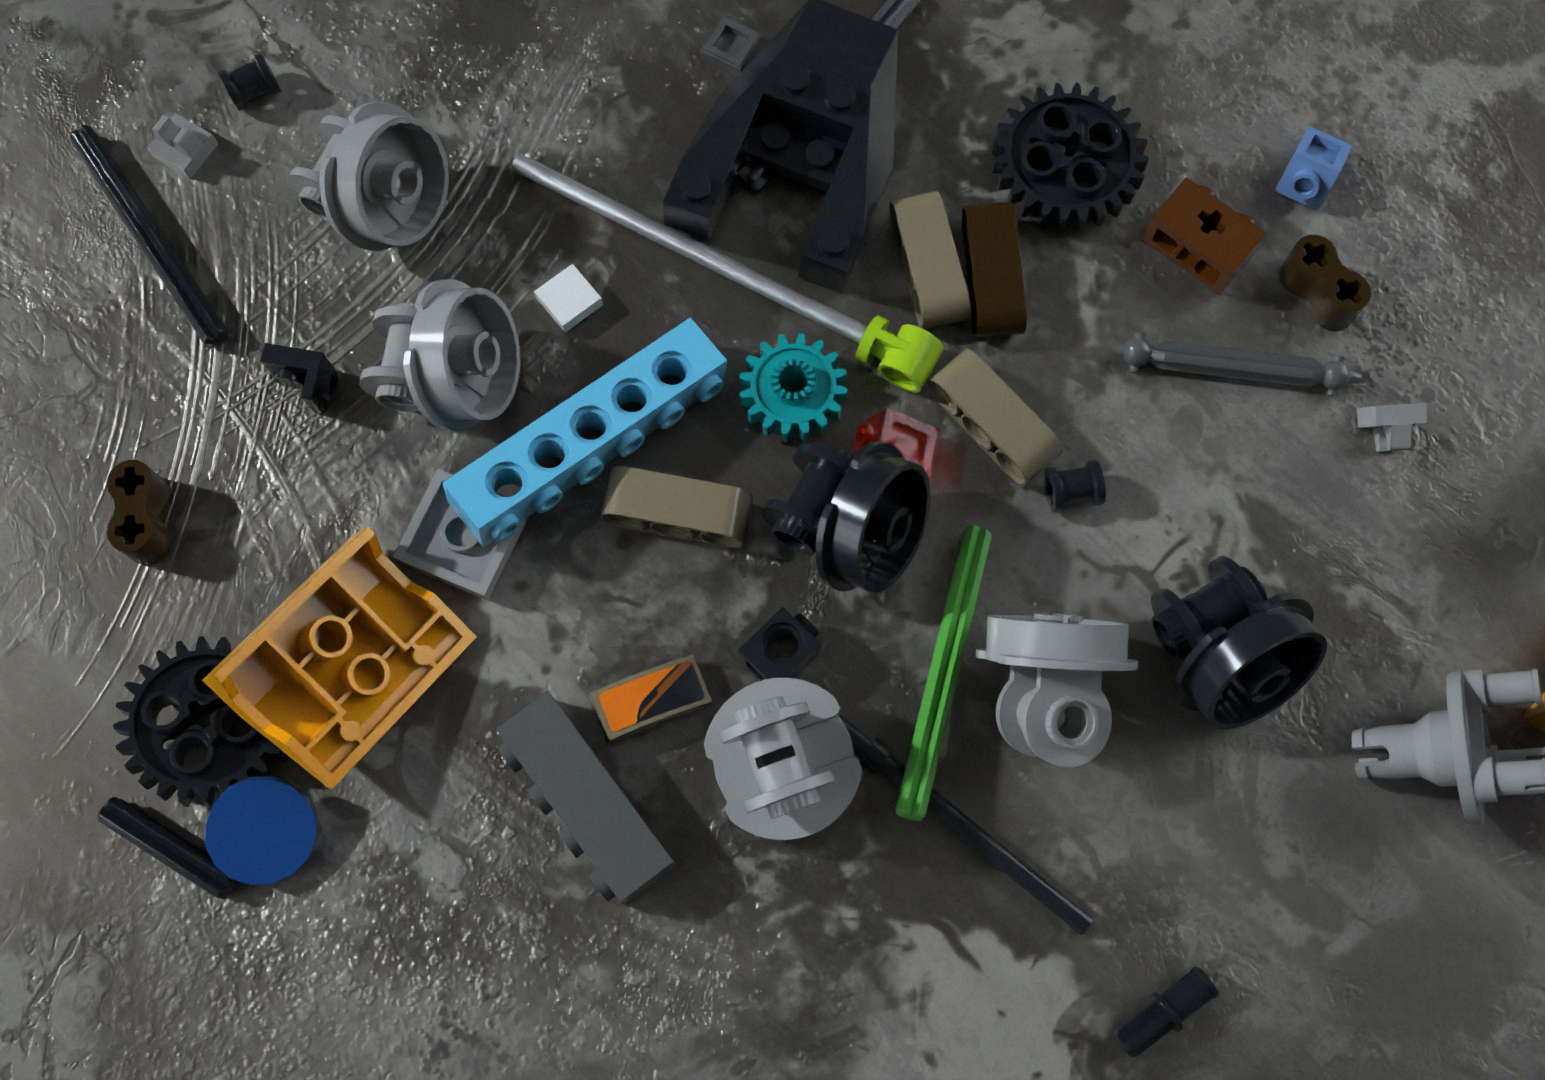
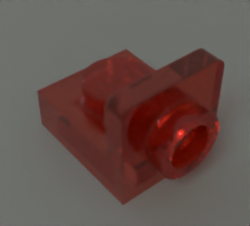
(912, 437)

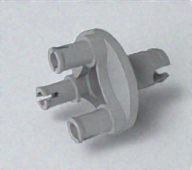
(1455, 743)

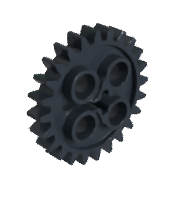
(1055, 190)
(181, 684)

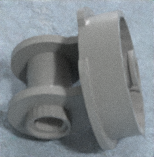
(377, 177)
(446, 356)
(1054, 688)
(783, 758)

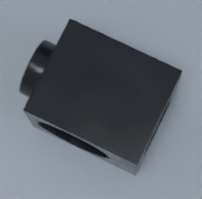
(762, 664)

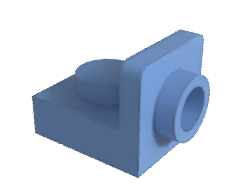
(1313, 168)

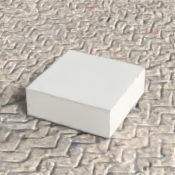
(568, 298)

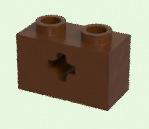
(1210, 257)

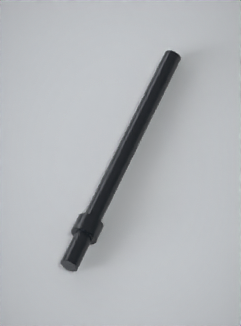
(877, 757)

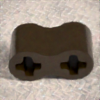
(1322, 280)
(139, 511)

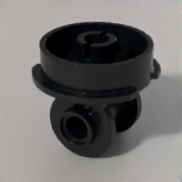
(855, 513)
(1237, 645)

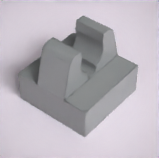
(181, 144)
(1392, 424)

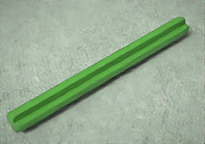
(943, 674)

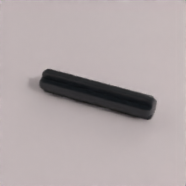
(165, 846)

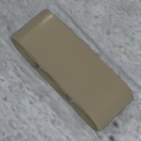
(929, 260)
(995, 417)
(677, 506)

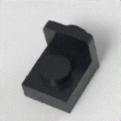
(303, 370)

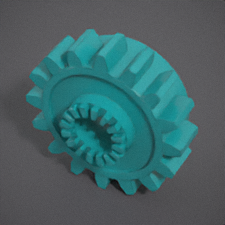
(788, 412)

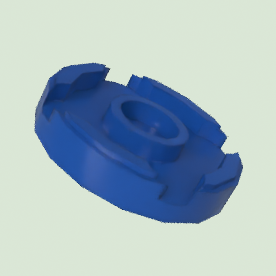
(260, 830)

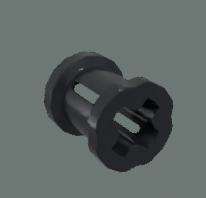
(249, 81)
(1074, 486)

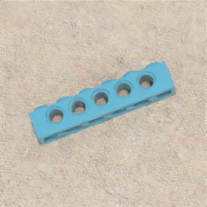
(679, 353)

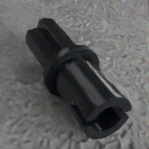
(1165, 1012)

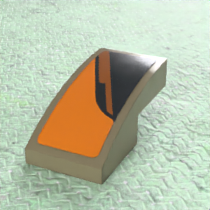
(649, 698)

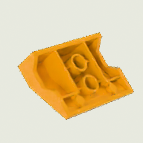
(340, 659)

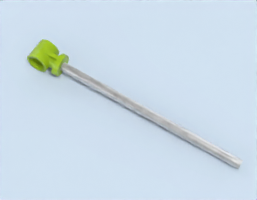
(904, 357)

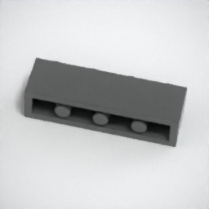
(585, 799)

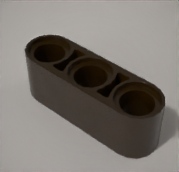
(994, 269)

